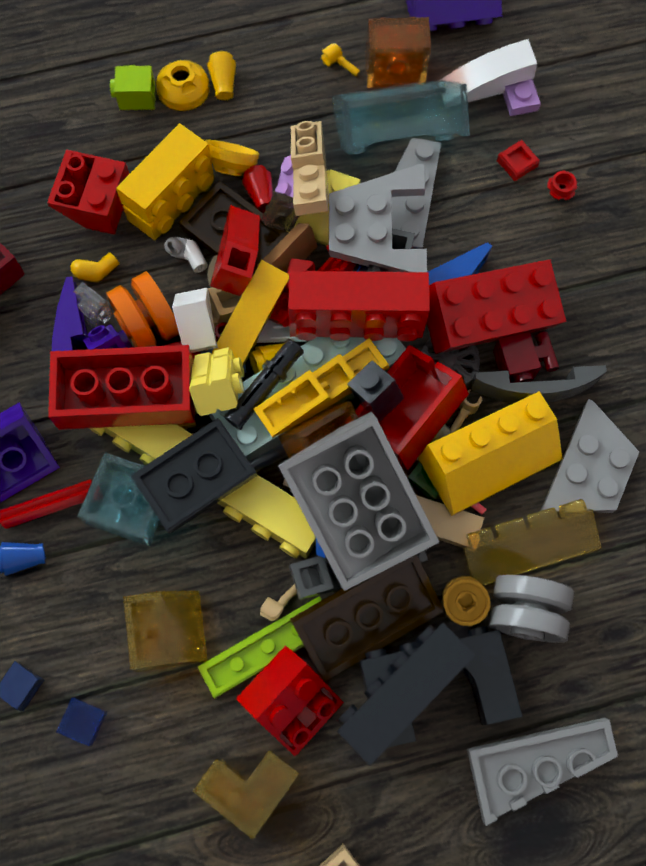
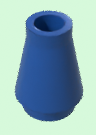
(20, 556)

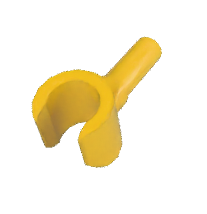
(334, 54)

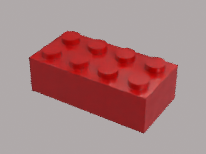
(358, 305)
(493, 306)
(121, 387)

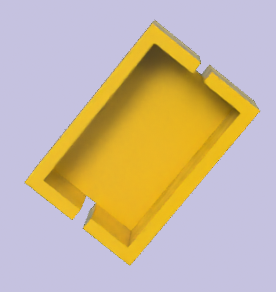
(166, 182)

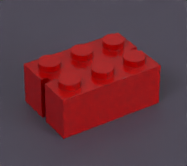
(425, 403)

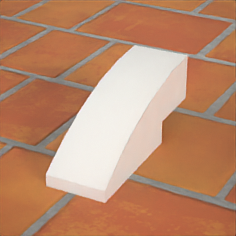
(495, 70)

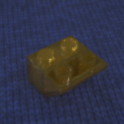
(164, 629)

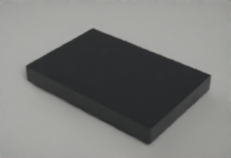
(194, 475)

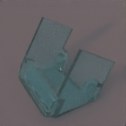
(401, 112)

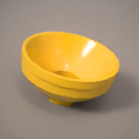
(182, 94)
(231, 158)

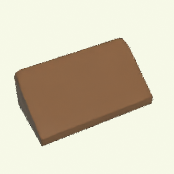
(296, 244)

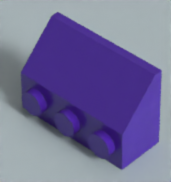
(455, 11)
(22, 452)

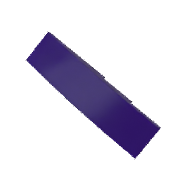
(69, 320)

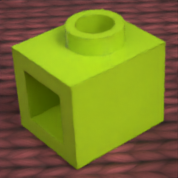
(134, 87)

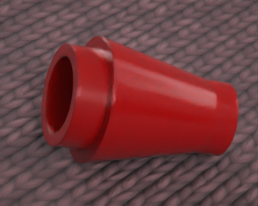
(258, 184)

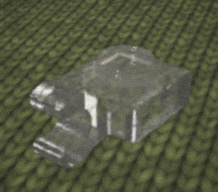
(92, 306)

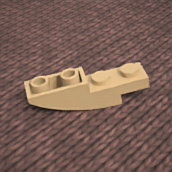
(309, 168)

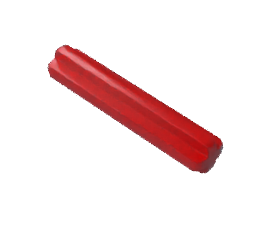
(44, 505)

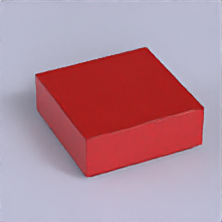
(518, 160)

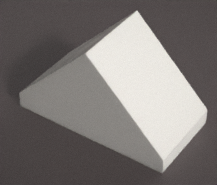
(195, 319)

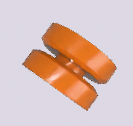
(145, 312)

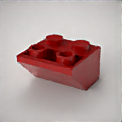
(88, 190)
(290, 700)

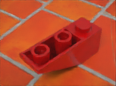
(237, 252)

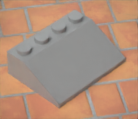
(358, 501)

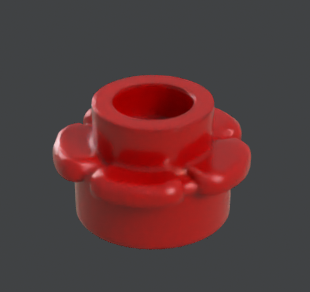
(564, 179)

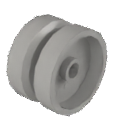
(531, 608)

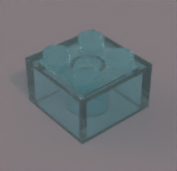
(117, 503)

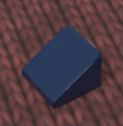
(19, 686)

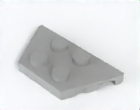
(593, 464)

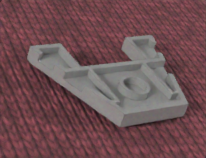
(363, 222)

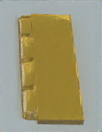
(523, 549)

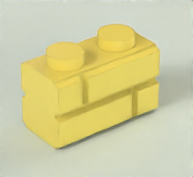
(216, 381)

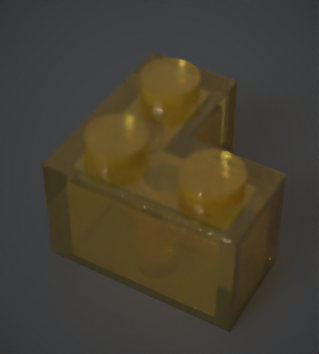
(243, 800)

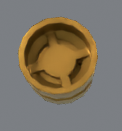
(465, 600)

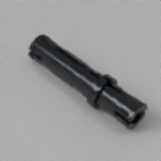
(272, 373)

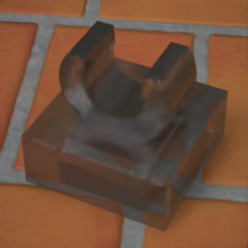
(280, 212)

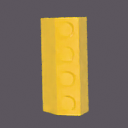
(493, 453)

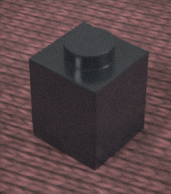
(376, 390)

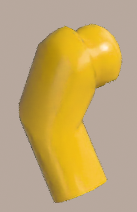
(94, 271)

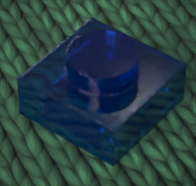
(81, 721)

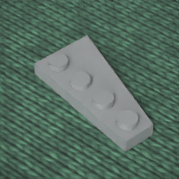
(412, 212)
(529, 765)

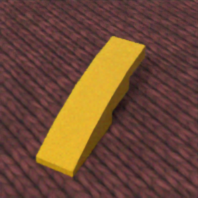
(253, 311)
(316, 390)

